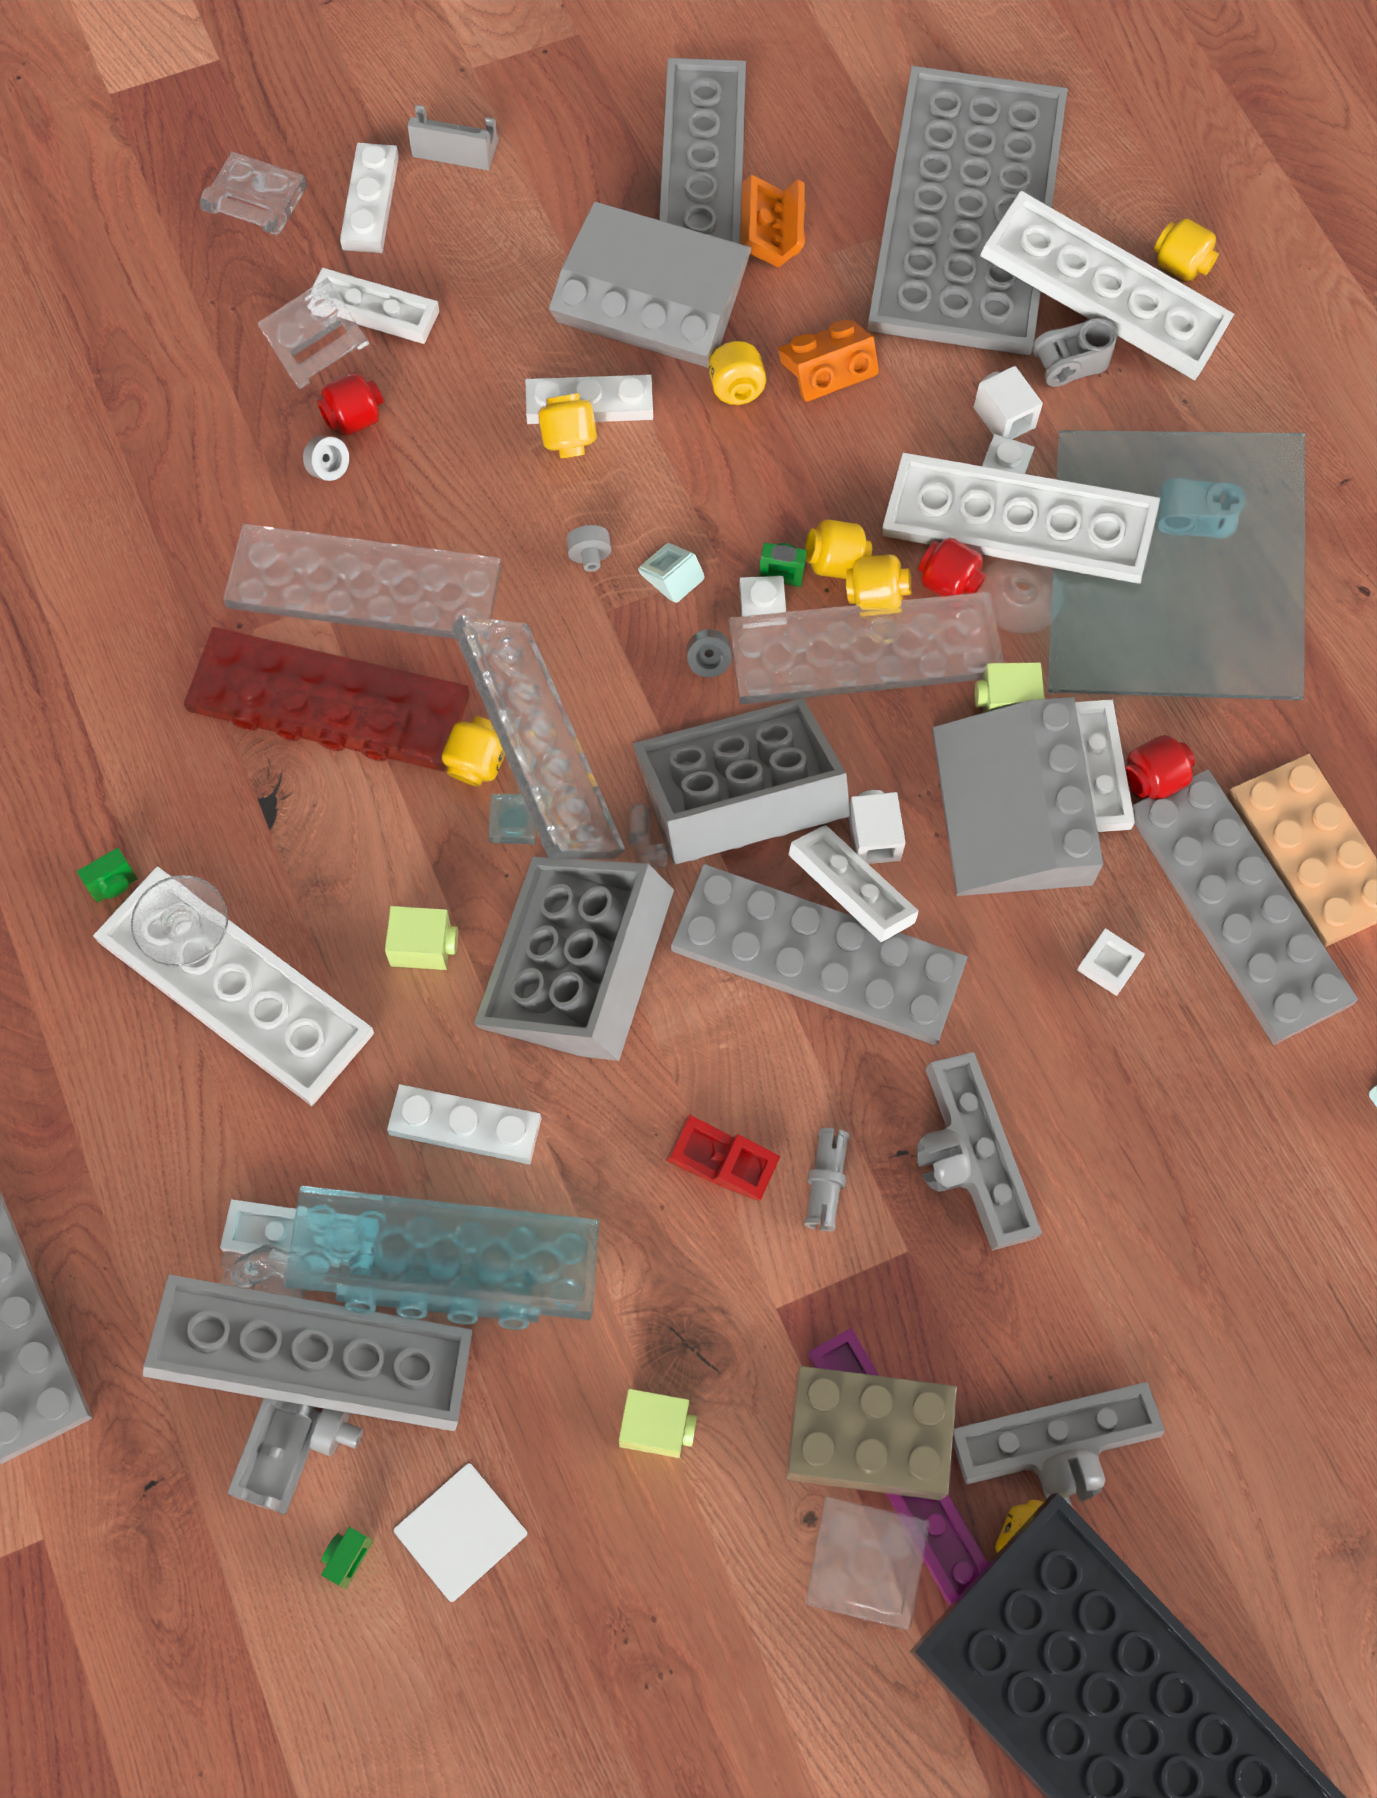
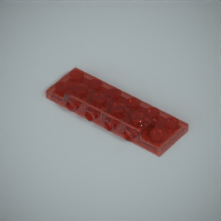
(326, 699)

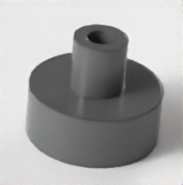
(709, 653)

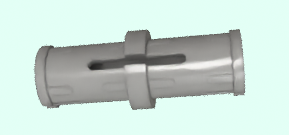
(826, 1179)

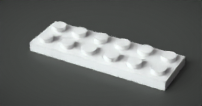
(1107, 284)
(1022, 517)
(251, 1002)

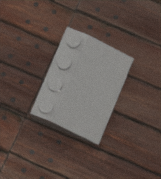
(649, 284)
(742, 780)
(1018, 799)
(576, 955)

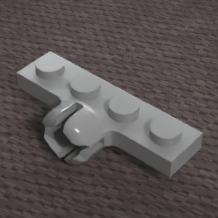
(976, 1153)
(1059, 1440)

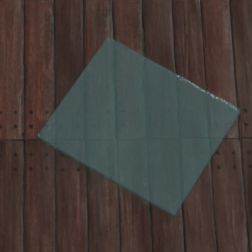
(1220, 575)

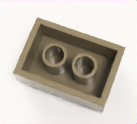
(871, 1433)

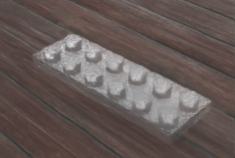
(359, 581)
(863, 648)
(538, 739)

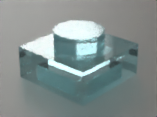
(510, 820)

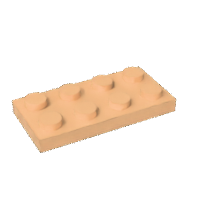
(1312, 847)

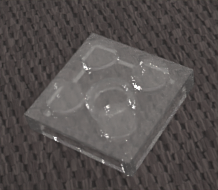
(868, 1563)

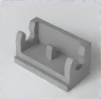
(452, 142)
(274, 1455)

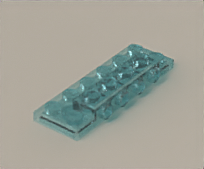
(442, 1258)

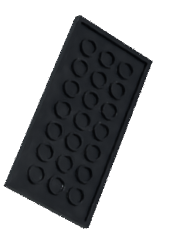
(1100, 1680)

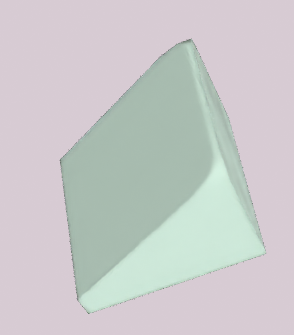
(673, 571)

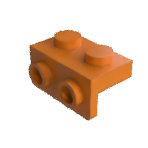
(772, 220)
(830, 359)

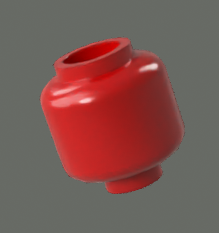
(350, 404)
(951, 568)
(1159, 768)

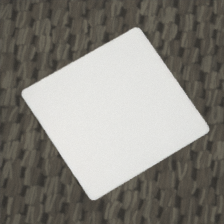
(460, 1532)

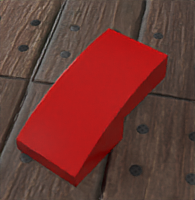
(723, 1158)

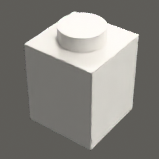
(1007, 403)
(876, 826)

